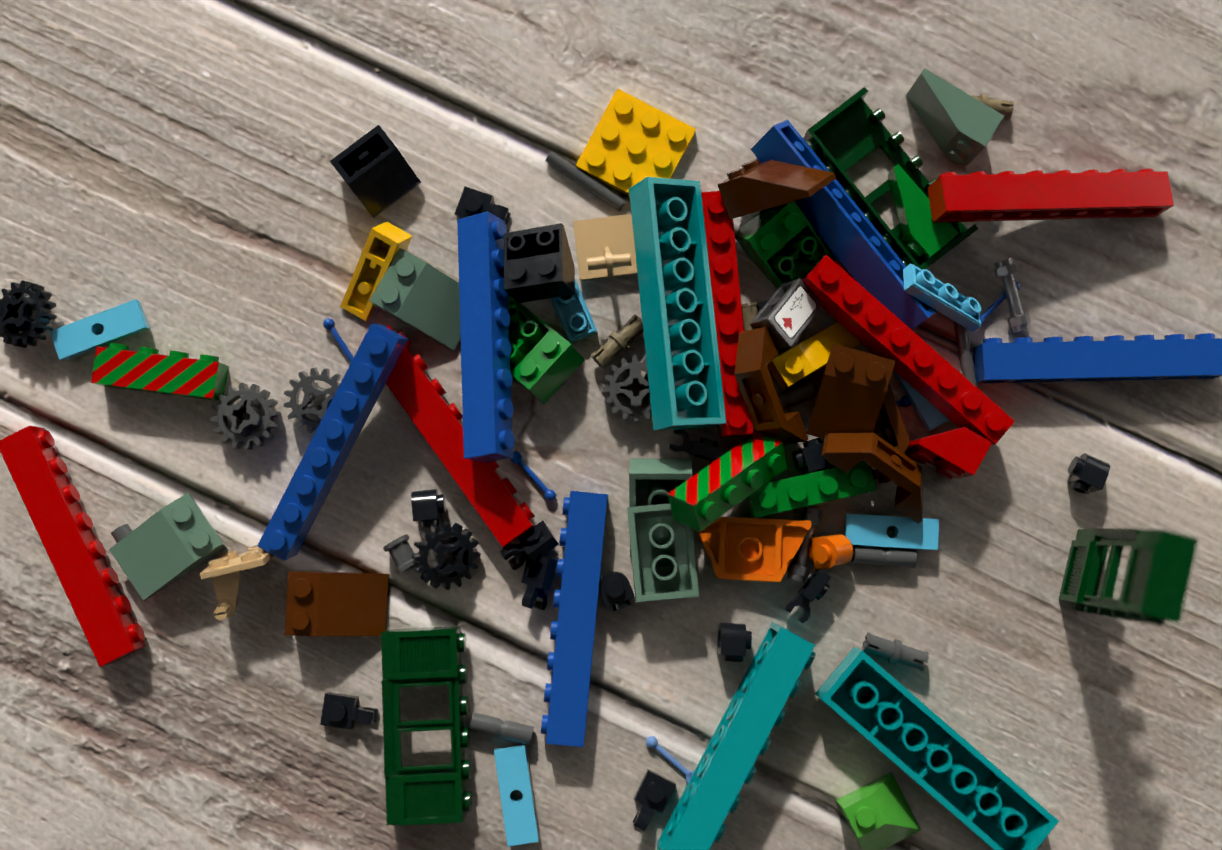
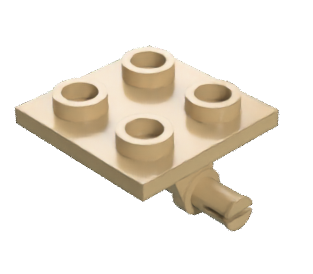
(605, 247)
(226, 576)

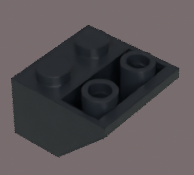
(375, 171)
(538, 264)

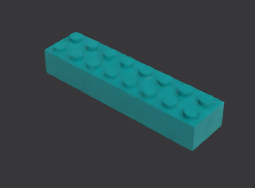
(676, 304)
(738, 741)
(935, 755)

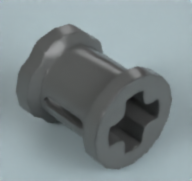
(401, 553)

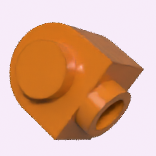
(830, 551)

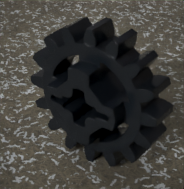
(25, 314)
(435, 567)

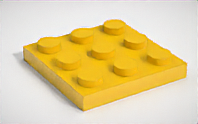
(634, 144)

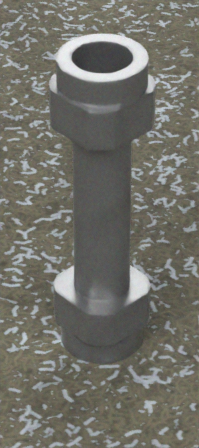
(1019, 320)
(797, 570)

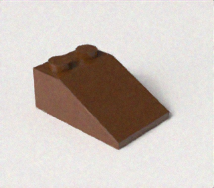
(768, 185)
(850, 392)
(336, 603)

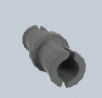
(895, 651)

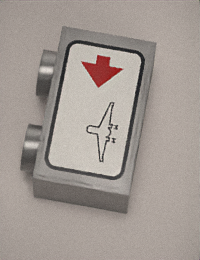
(788, 313)

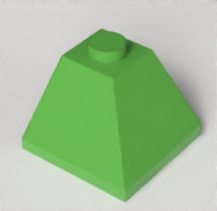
(878, 814)

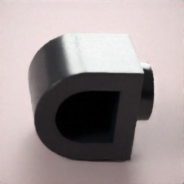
(810, 457)
(1087, 474)
(427, 507)
(615, 590)
(733, 641)

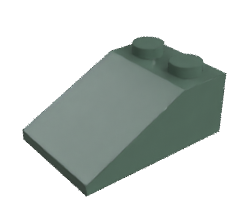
(953, 117)
(421, 298)
(654, 478)
(167, 546)
(661, 554)

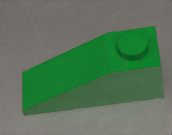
(915, 217)

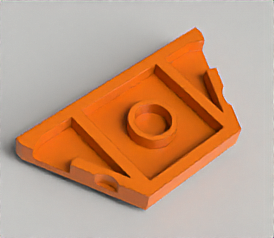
(753, 547)

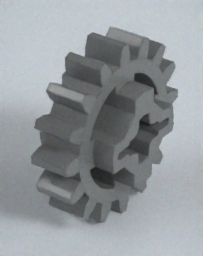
(309, 389)
(620, 389)
(241, 428)

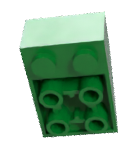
(782, 243)
(539, 355)

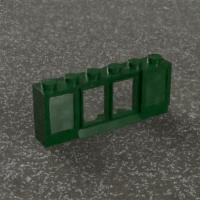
(851, 135)
(1153, 578)
(425, 791)

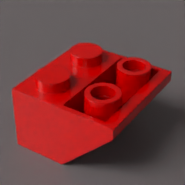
(951, 452)

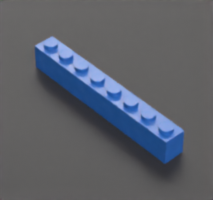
(846, 228)
(484, 339)
(1098, 360)
(332, 441)
(576, 619)

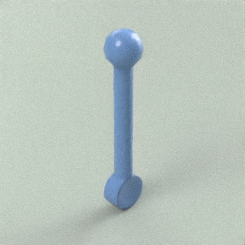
(652, 742)

